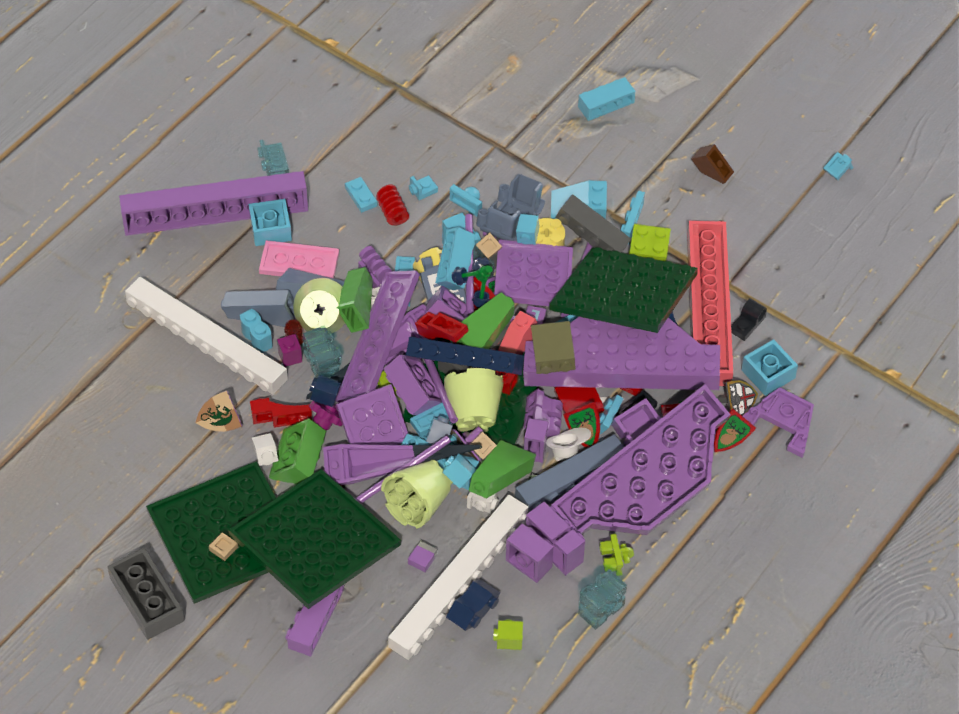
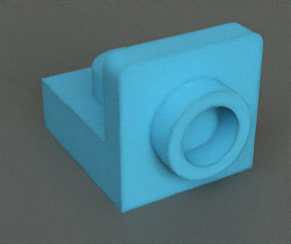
(838, 165)
(423, 187)

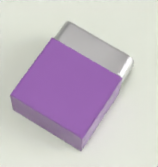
(422, 556)

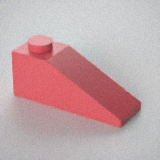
(517, 334)

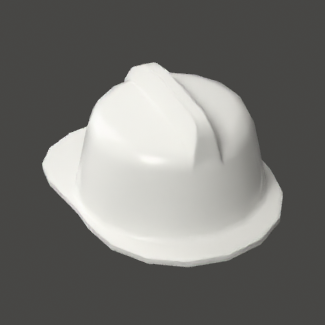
(567, 443)

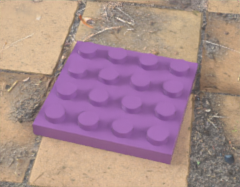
(531, 271)

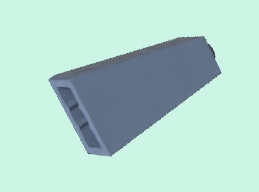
(295, 279)
(272, 305)

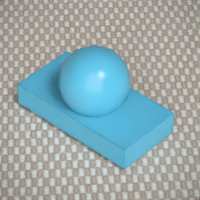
(466, 198)

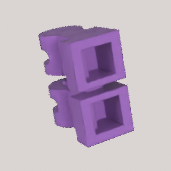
(375, 265)
(546, 409)

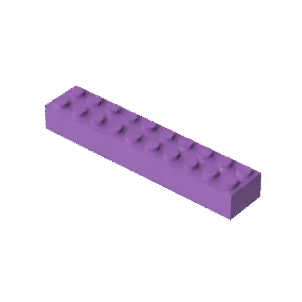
(209, 202)

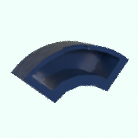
(324, 390)
(473, 605)

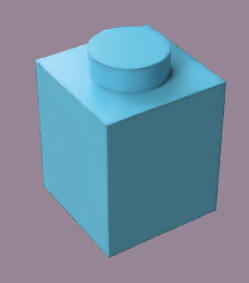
(527, 229)
(458, 470)

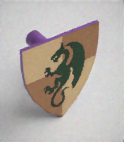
(219, 414)
(468, 438)

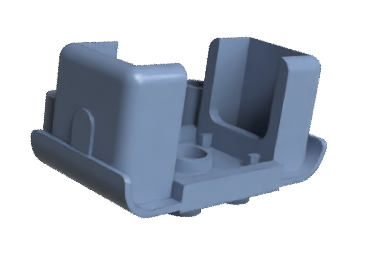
(519, 198)

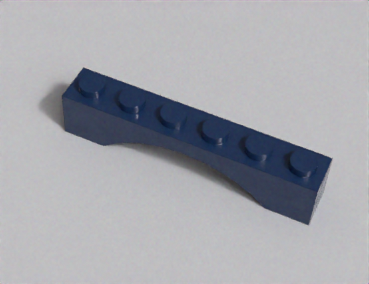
(465, 355)

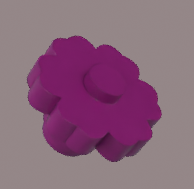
(325, 415)

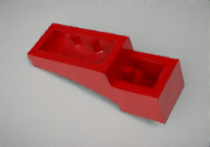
(440, 326)
(282, 415)

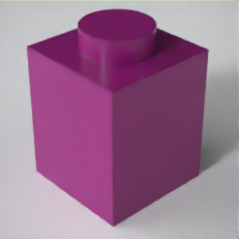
(289, 350)

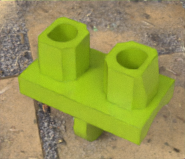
(615, 562)

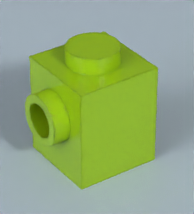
(509, 634)

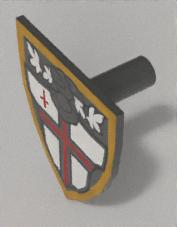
(739, 396)

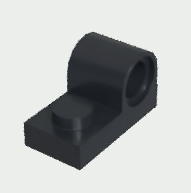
(750, 318)

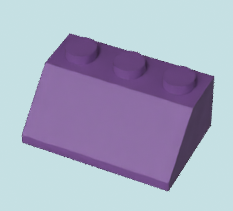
(412, 384)

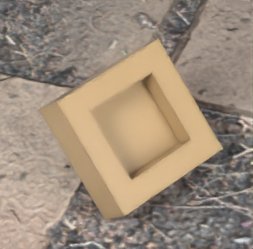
(489, 246)
(486, 443)
(223, 546)

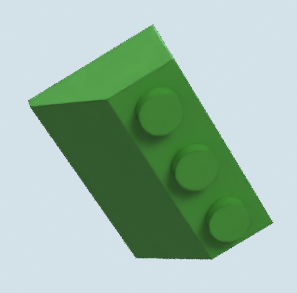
(298, 452)

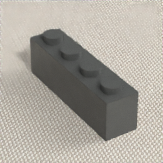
(592, 226)

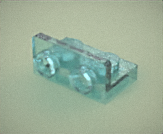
(273, 158)

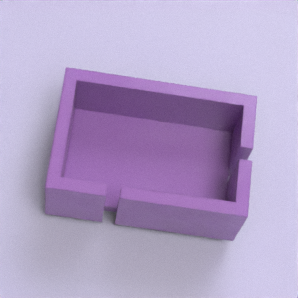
(635, 421)
(567, 544)

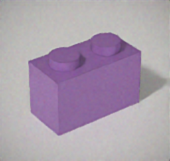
(536, 438)

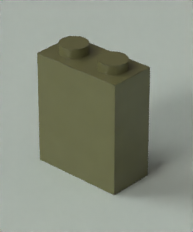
(553, 347)

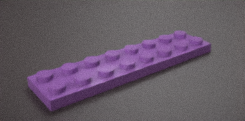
(377, 341)

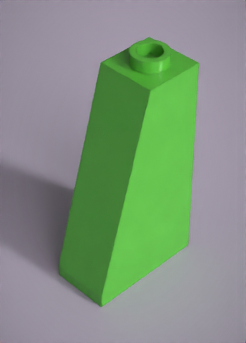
(356, 299)
(487, 322)
(501, 468)

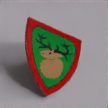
(585, 417)
(732, 432)

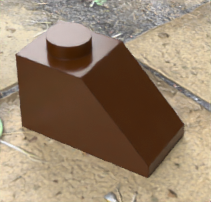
(712, 163)

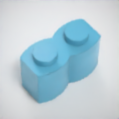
(256, 330)

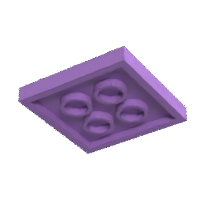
(373, 418)

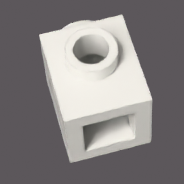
(265, 449)

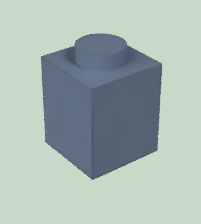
(438, 429)

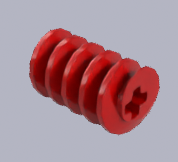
(392, 205)

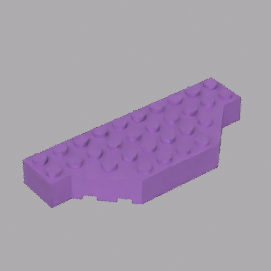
(631, 358)
(650, 474)

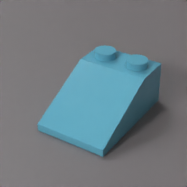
(590, 192)

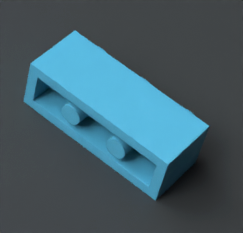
(606, 98)
(455, 253)

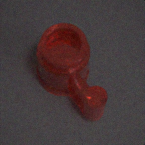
(293, 327)

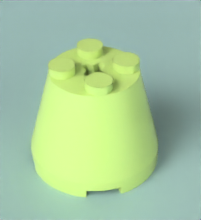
(322, 292)
(474, 397)
(416, 493)

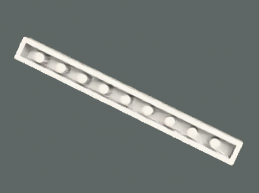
(206, 335)
(457, 578)

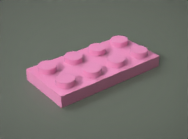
(312, 259)

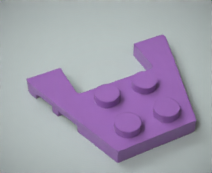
(787, 413)

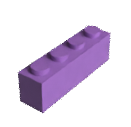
(311, 624)

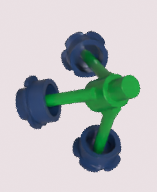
(481, 271)

